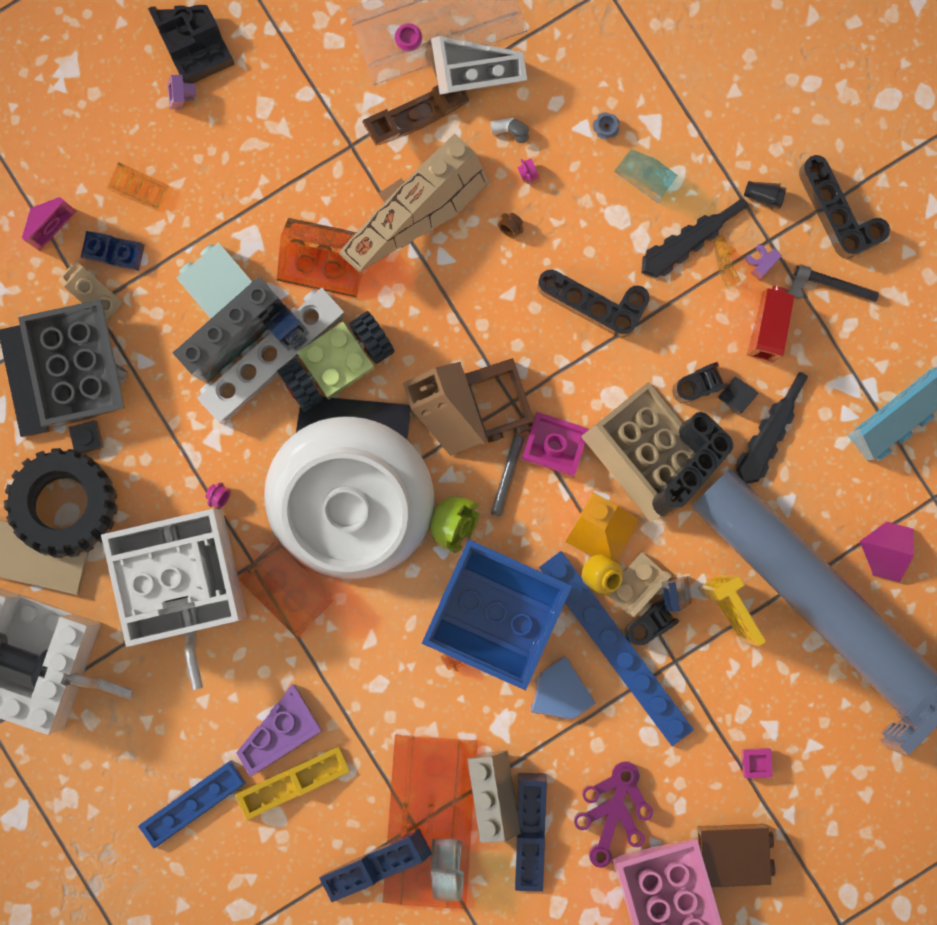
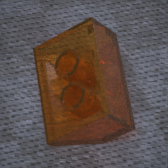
(312, 258)
(287, 589)

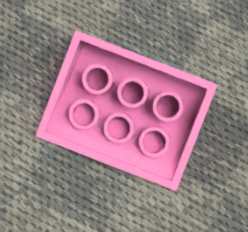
(667, 885)

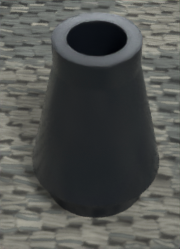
(765, 193)

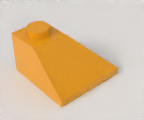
(602, 528)

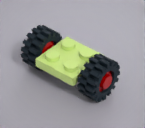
(336, 360)

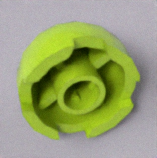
(453, 521)

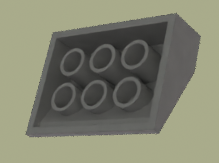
(71, 364)

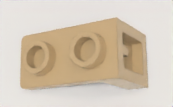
(89, 288)

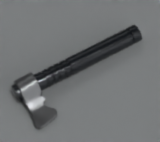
(803, 273)

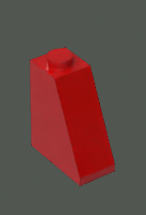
(771, 324)

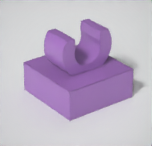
(764, 263)

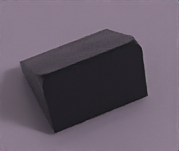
(738, 395)

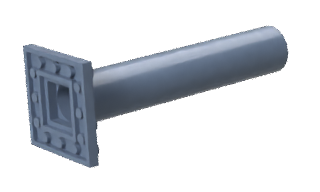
(827, 605)

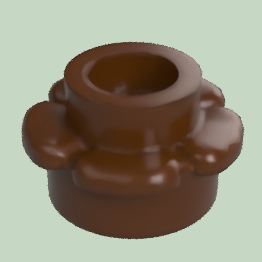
(511, 225)

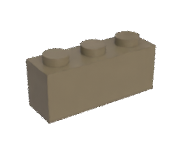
(494, 796)

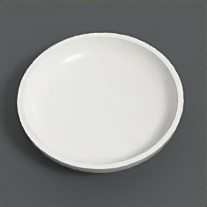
(349, 497)

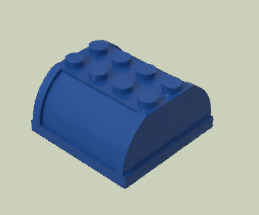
(496, 614)

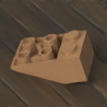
(446, 407)

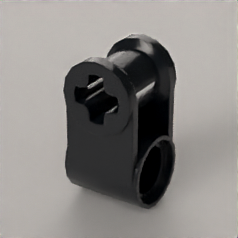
(703, 382)
(652, 623)

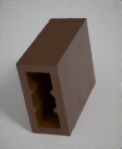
(737, 854)

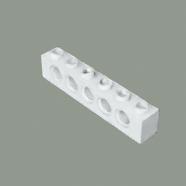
(211, 393)

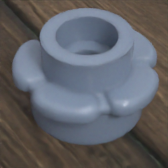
(606, 118)

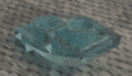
(445, 872)

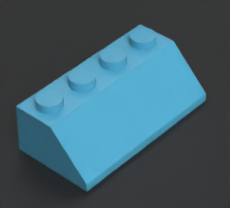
(897, 418)

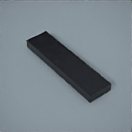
(20, 382)

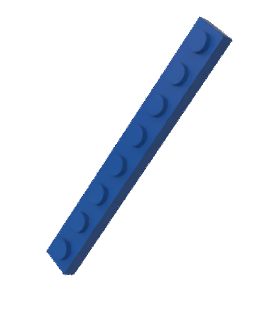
(619, 651)

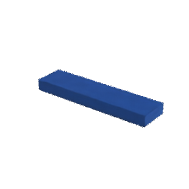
(192, 804)

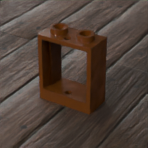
(494, 371)

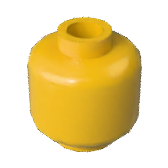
(602, 574)

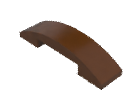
(413, 115)

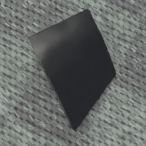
(192, 41)

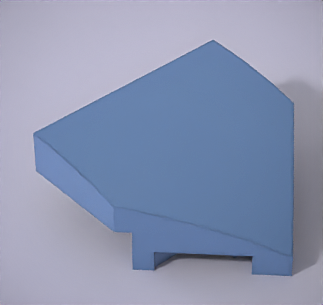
(560, 692)

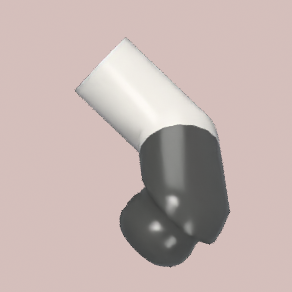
(513, 126)

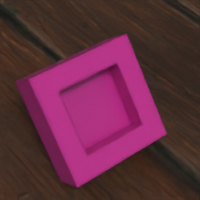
(757, 763)

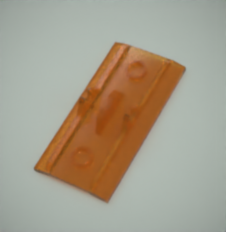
(434, 794)

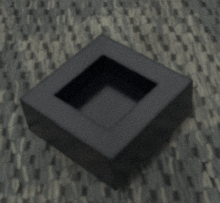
(86, 437)

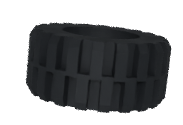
(35, 477)

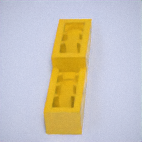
(291, 783)

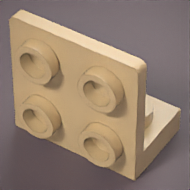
(639, 584)

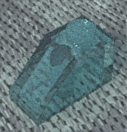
(646, 174)

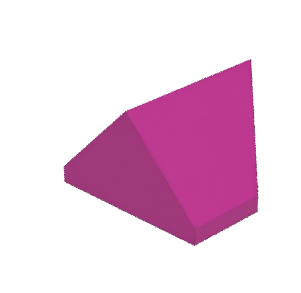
(889, 550)

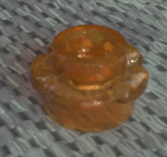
(451, 663)

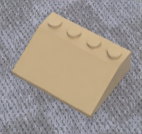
(640, 446)

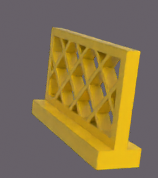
(723, 590)

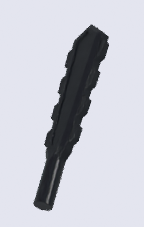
(676, 249)
(762, 447)

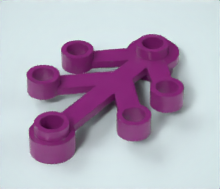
(614, 809)

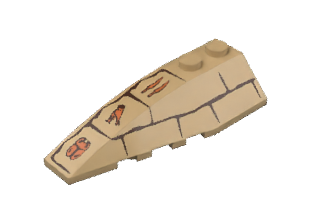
(420, 204)

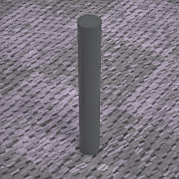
(507, 475)

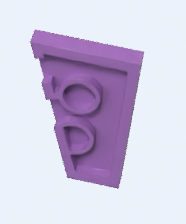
(280, 733)

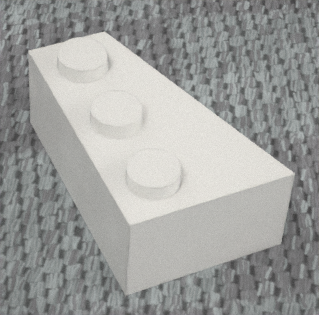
(475, 66)

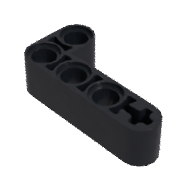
(838, 205)
(589, 298)
(702, 437)

